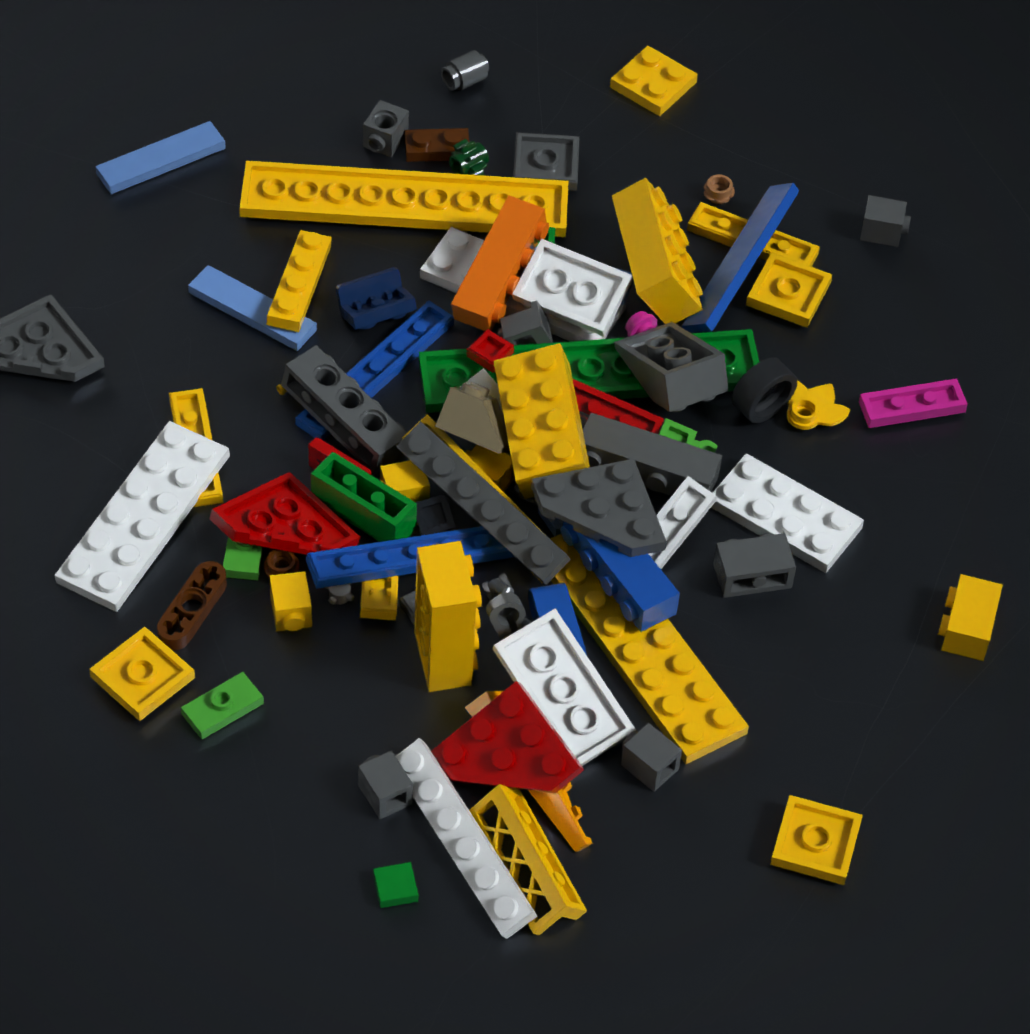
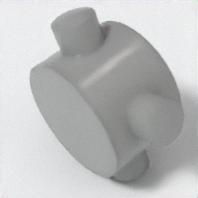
(340, 594)

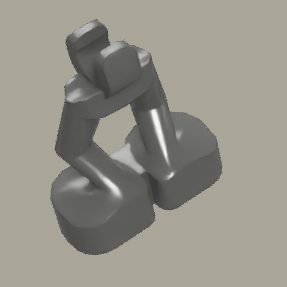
(504, 607)

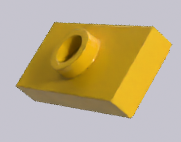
(379, 598)

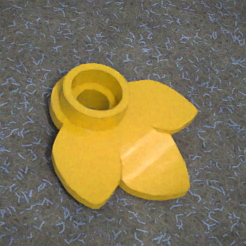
(815, 407)

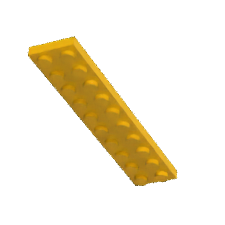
(392, 196)

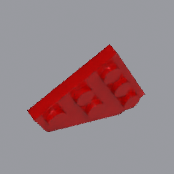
(283, 518)
(509, 746)

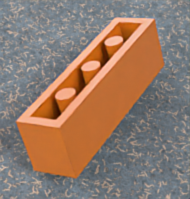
(499, 264)

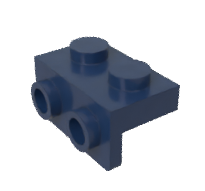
(374, 299)

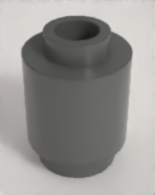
(465, 71)

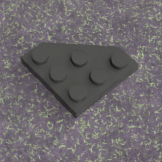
(46, 343)
(603, 504)

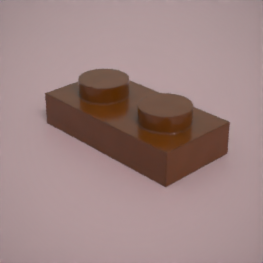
(432, 143)

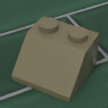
(474, 417)

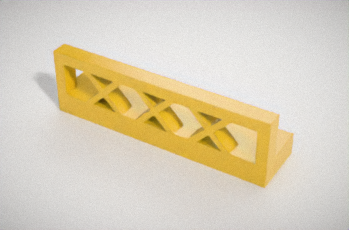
(537, 852)

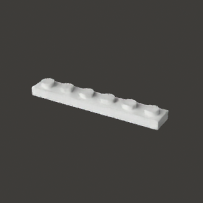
(465, 841)

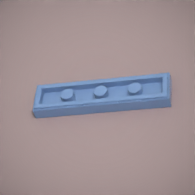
(160, 157)
(245, 305)

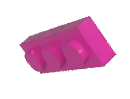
(912, 403)

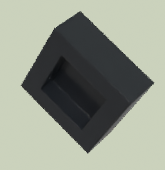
(434, 515)

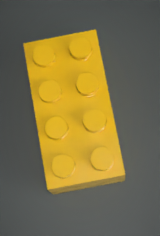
(657, 252)
(540, 415)
(446, 615)

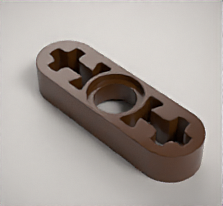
(192, 590)

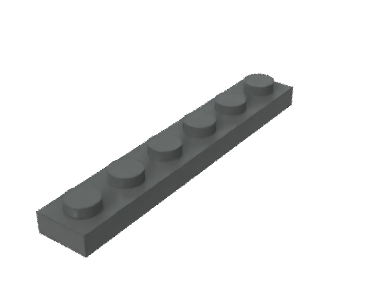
(483, 503)

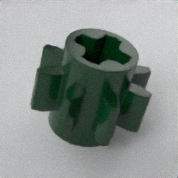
(469, 158)

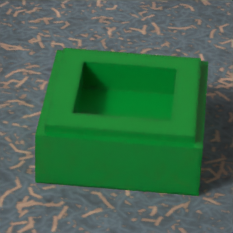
(395, 885)

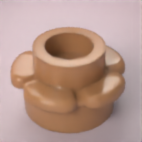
(719, 189)

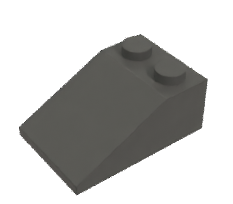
(674, 366)

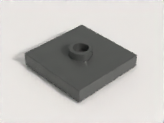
(547, 157)

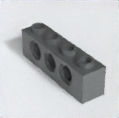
(344, 408)

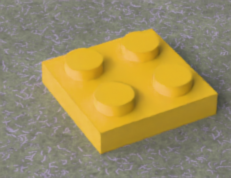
(653, 80)
(789, 290)
(142, 673)
(816, 840)

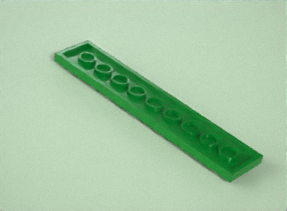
(590, 362)

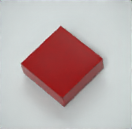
(489, 348)

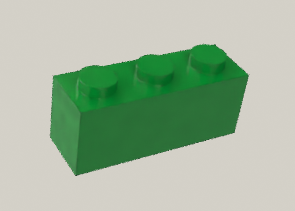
(363, 500)

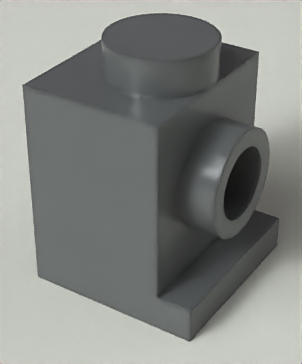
(526, 326)

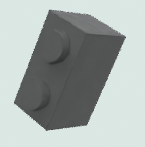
(754, 565)

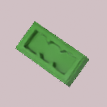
(242, 560)
(222, 705)

